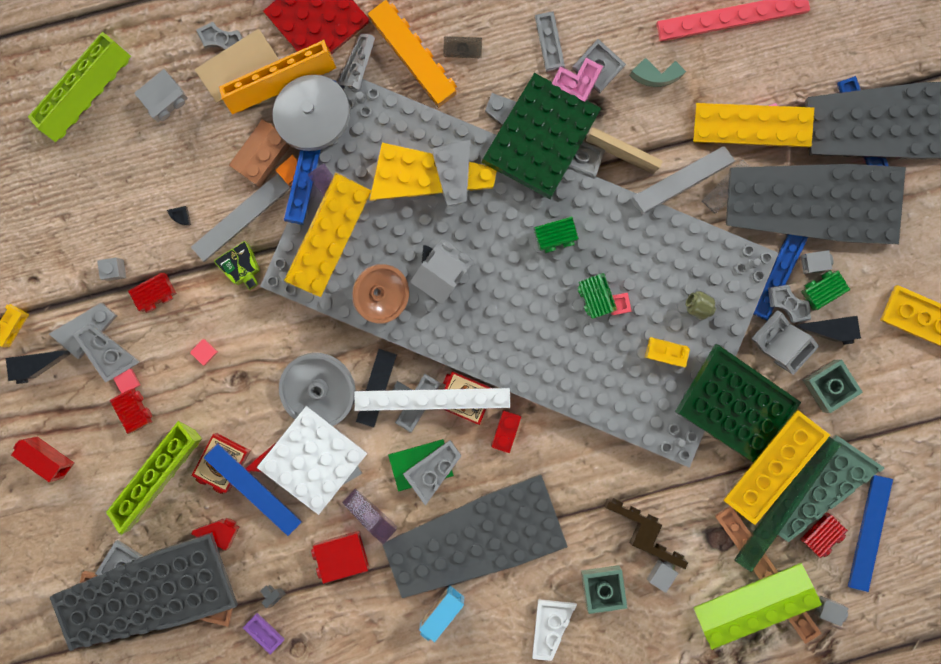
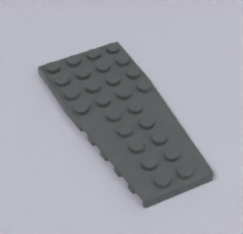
(879, 122)
(819, 201)
(477, 539)
(146, 594)

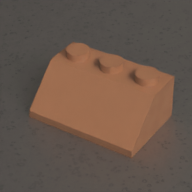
(260, 153)

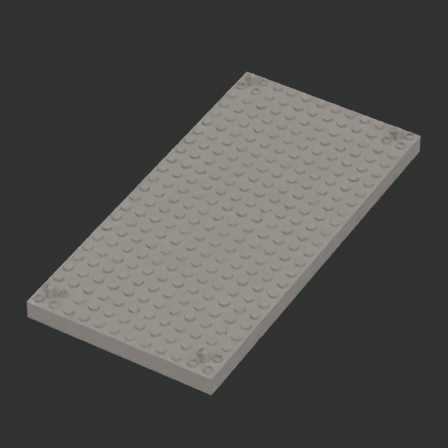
(519, 308)

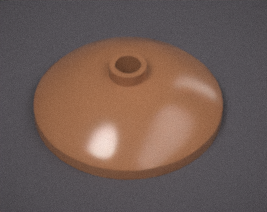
(391, 295)

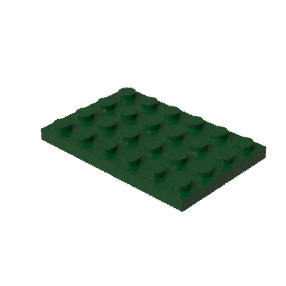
(541, 136)
(736, 404)

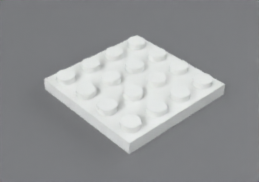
(312, 460)

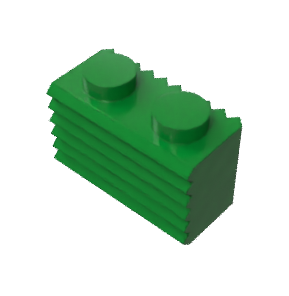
(556, 234)
(825, 290)
(597, 296)

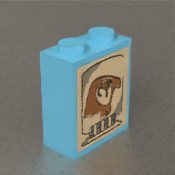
(441, 614)

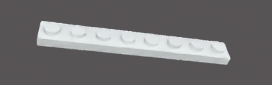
(432, 399)

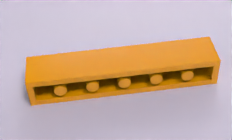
(412, 54)
(272, 78)

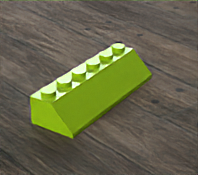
(79, 87)
(153, 477)
(757, 606)

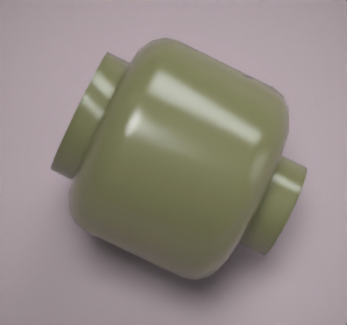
(700, 305)

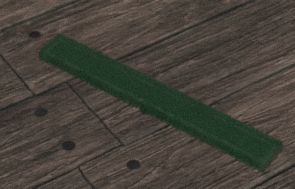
(785, 506)

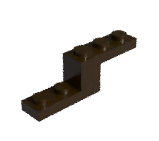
(646, 533)

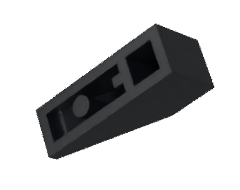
(837, 330)
(31, 366)

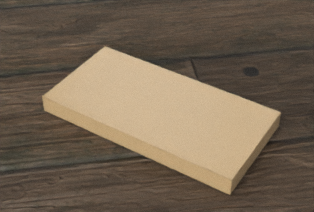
(236, 61)
(624, 151)

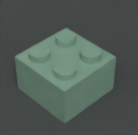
(832, 386)
(604, 589)

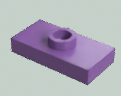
(263, 633)

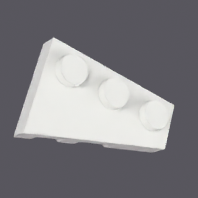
(550, 625)

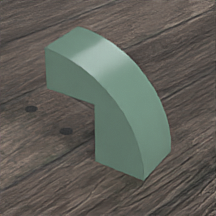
(649, 75)

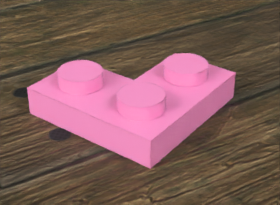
(581, 83)

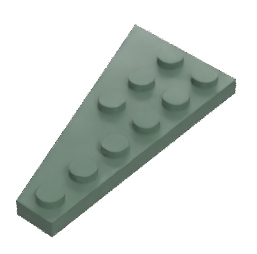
(839, 479)

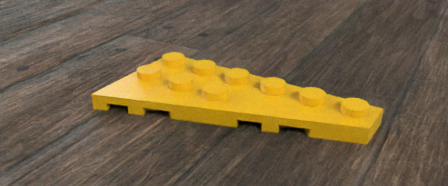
(414, 173)

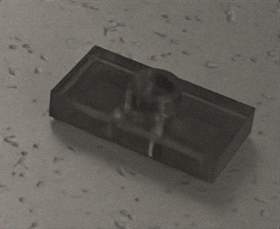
(462, 47)

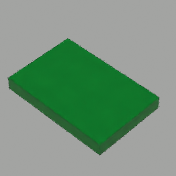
(405, 459)

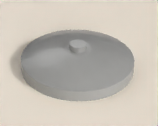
(311, 112)
(320, 384)

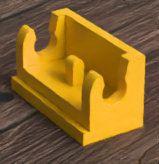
(11, 324)
(667, 352)

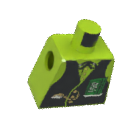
(240, 265)

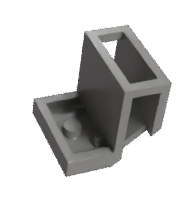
(161, 96)
(442, 271)
(785, 343)

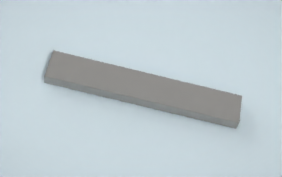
(682, 180)
(240, 217)

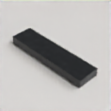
(378, 382)

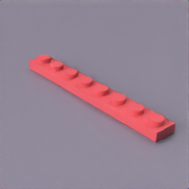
(729, 17)

